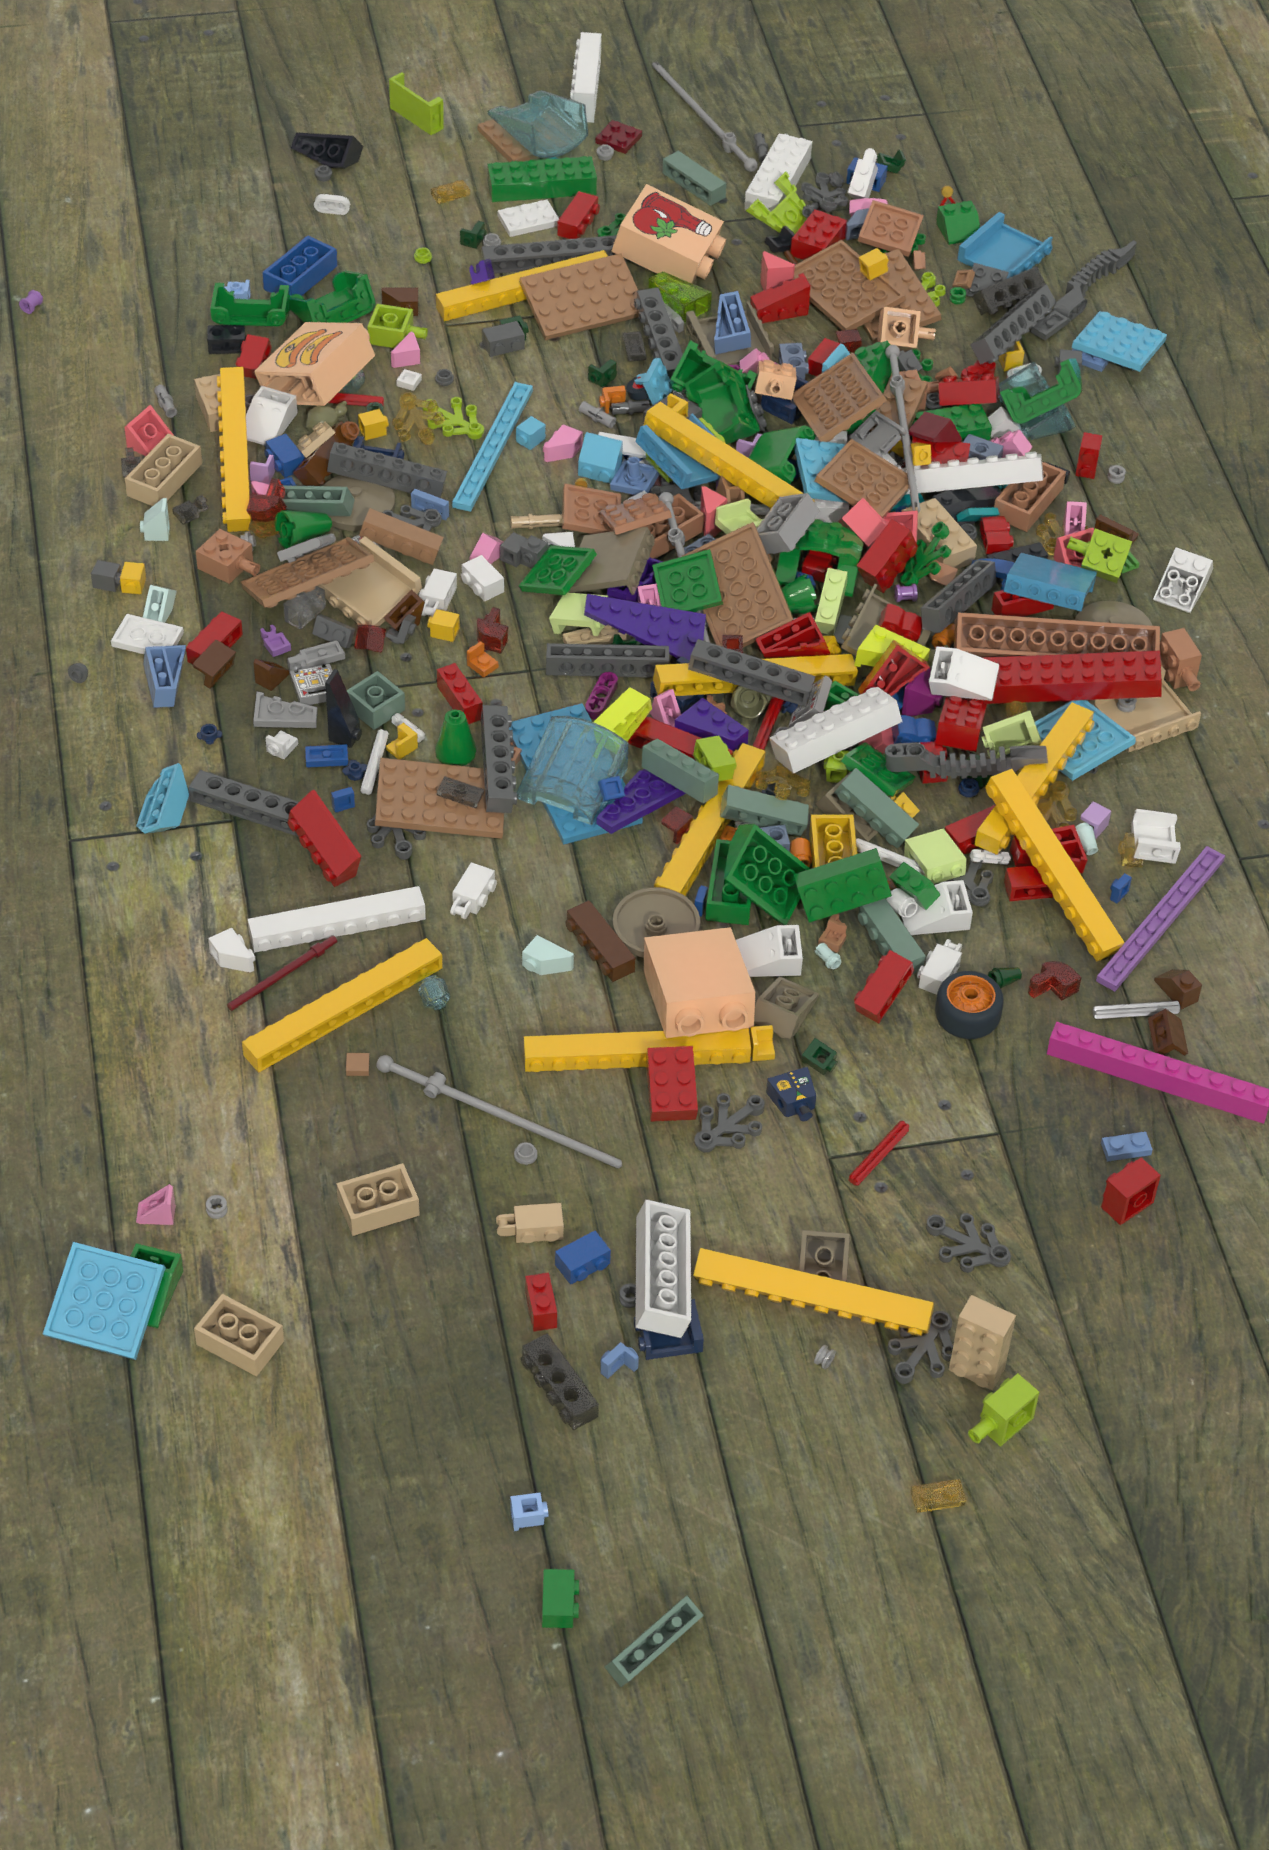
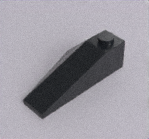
(328, 149)
(961, 499)
(341, 714)

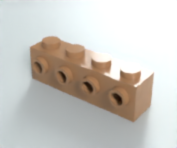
(401, 536)

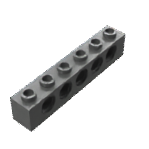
(658, 328)
(385, 470)
(958, 595)
(598, 659)
(751, 672)
(497, 759)
(242, 800)

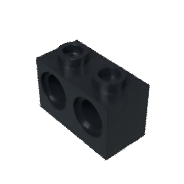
(225, 339)

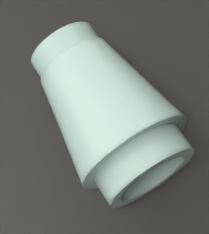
(1087, 838)

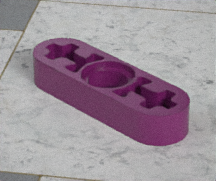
(601, 688)

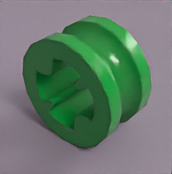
(957, 295)

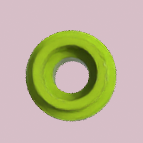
(422, 255)

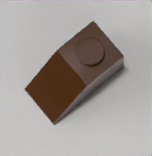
(401, 297)
(1180, 986)

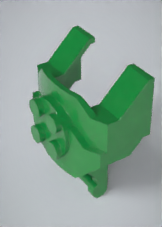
(827, 538)

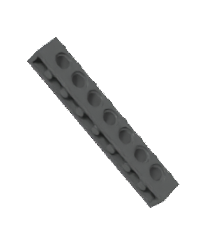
(536, 254)
(1013, 325)

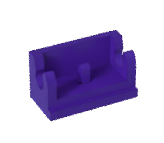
(484, 272)

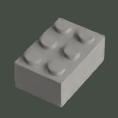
(787, 522)

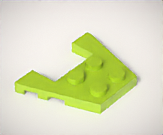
(786, 213)

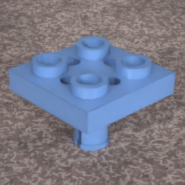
(634, 477)

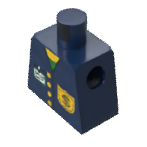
(793, 1093)

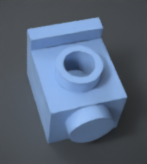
(240, 289)
(527, 1510)

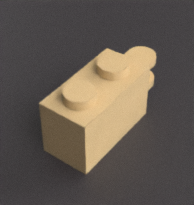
(533, 1223)

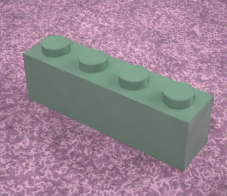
(694, 178)
(319, 499)
(680, 770)
(876, 808)
(763, 810)
(889, 932)
(653, 1641)

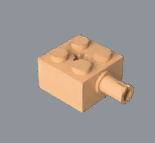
(907, 322)
(775, 379)

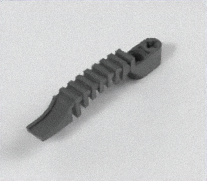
(1074, 302)
(915, 757)

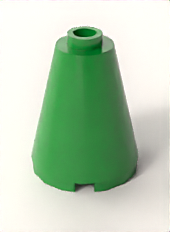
(300, 526)
(800, 596)
(455, 740)

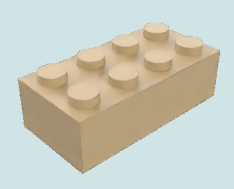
(163, 470)
(961, 545)
(982, 1342)

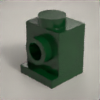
(820, 1050)

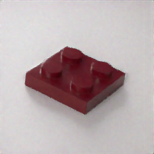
(618, 136)

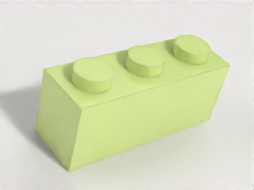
(831, 601)

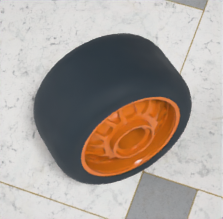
(969, 1004)

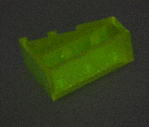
(681, 295)

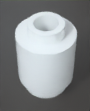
(902, 903)

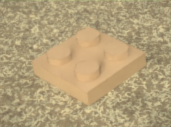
(320, 434)

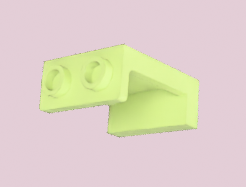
(735, 515)
(571, 613)
(1013, 731)
(936, 855)

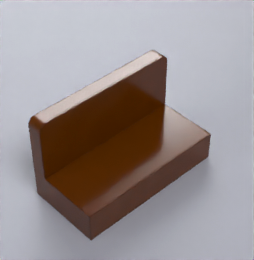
(1114, 528)
(215, 662)
(1167, 1033)

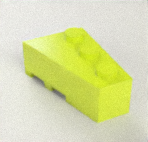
(877, 643)
(625, 713)

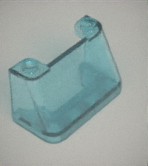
(1047, 424)

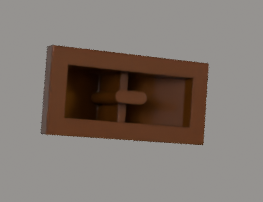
(409, 604)
(269, 673)

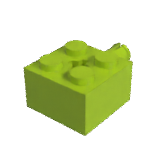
(391, 325)
(1094, 551)
(1006, 1411)

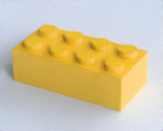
(831, 838)

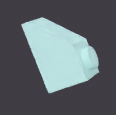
(156, 522)
(159, 603)
(546, 957)

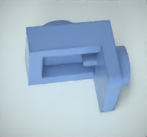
(614, 1359)

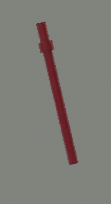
(315, 951)

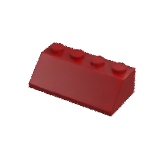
(324, 839)

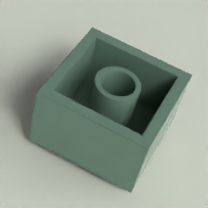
(376, 700)

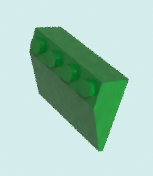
(764, 872)

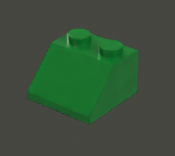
(957, 221)

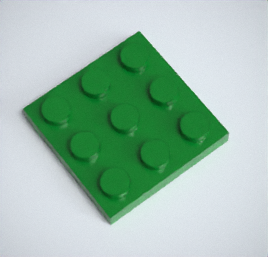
(557, 570)
(688, 582)
(872, 765)

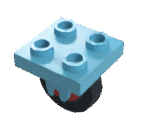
(650, 385)

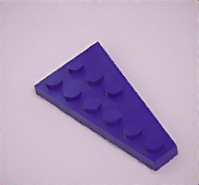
(649, 623)
(642, 796)

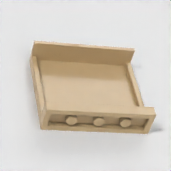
(372, 591)
(1153, 717)

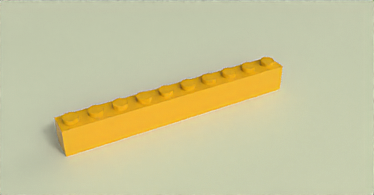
(495, 292)
(235, 449)
(717, 455)
(687, 682)
(1035, 778)
(708, 826)
(1054, 865)
(342, 1005)
(629, 1049)
(815, 1291)

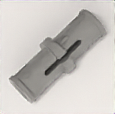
(165, 401)
(597, 414)

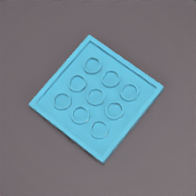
(1119, 341)
(811, 459)
(1099, 745)
(104, 1300)

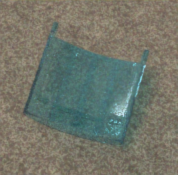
(545, 124)
(571, 763)

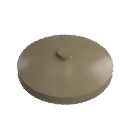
(366, 496)
(1113, 613)
(651, 914)

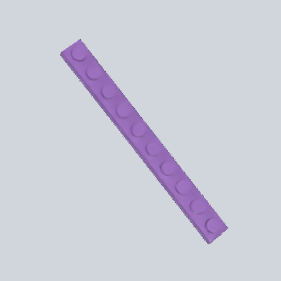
(1160, 919)

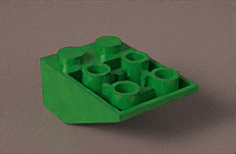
(170, 1278)

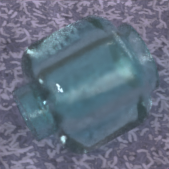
(355, 383)
(434, 992)

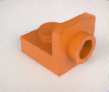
(612, 395)
(480, 660)

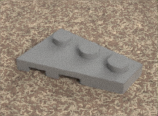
(278, 713)

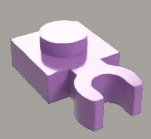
(275, 643)

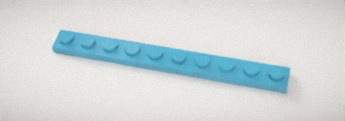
(492, 447)

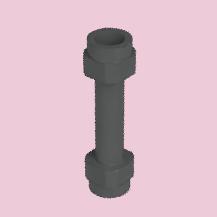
(808, 209)

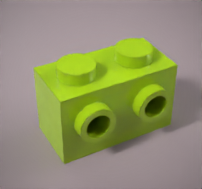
(715, 755)

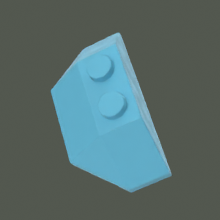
(164, 801)

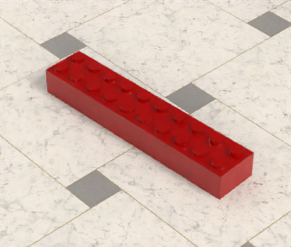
(1077, 677)

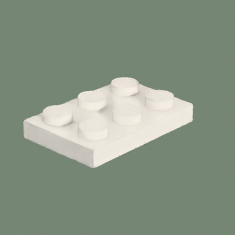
(528, 218)
(139, 632)

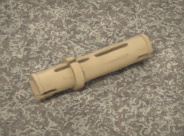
(535, 521)

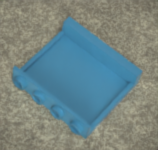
(1003, 247)
(676, 464)
(1050, 581)

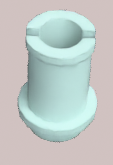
(831, 959)

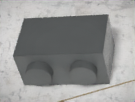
(503, 338)

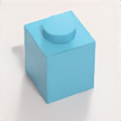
(530, 433)

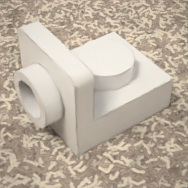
(281, 744)

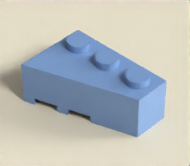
(731, 325)
(163, 673)

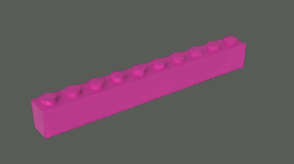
(1159, 1072)

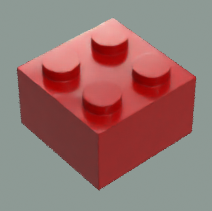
(1130, 1190)

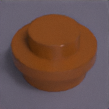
(350, 430)

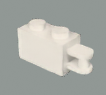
(864, 176)
(438, 591)
(473, 890)
(939, 965)

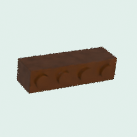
(314, 467)
(600, 941)

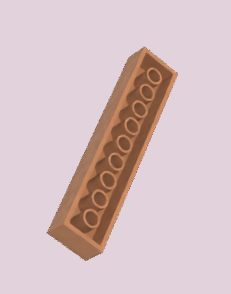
(1028, 636)

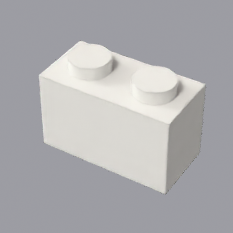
(482, 578)

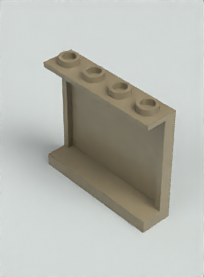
(704, 330)
(618, 560)
(867, 617)

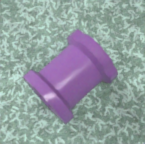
(31, 301)
(906, 593)

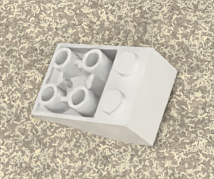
(269, 414)
(1184, 580)
(962, 675)
(946, 914)
(772, 951)

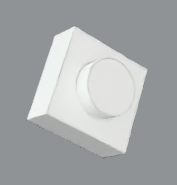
(409, 380)

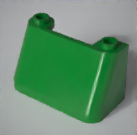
(347, 302)
(251, 312)
(695, 362)
(724, 401)
(1025, 407)
(776, 446)

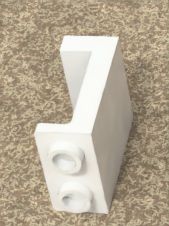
(1155, 836)

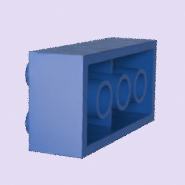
(301, 267)

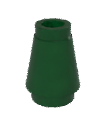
(1005, 976)

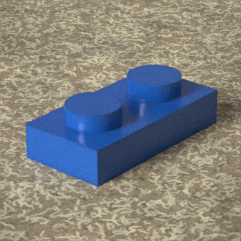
(326, 755)

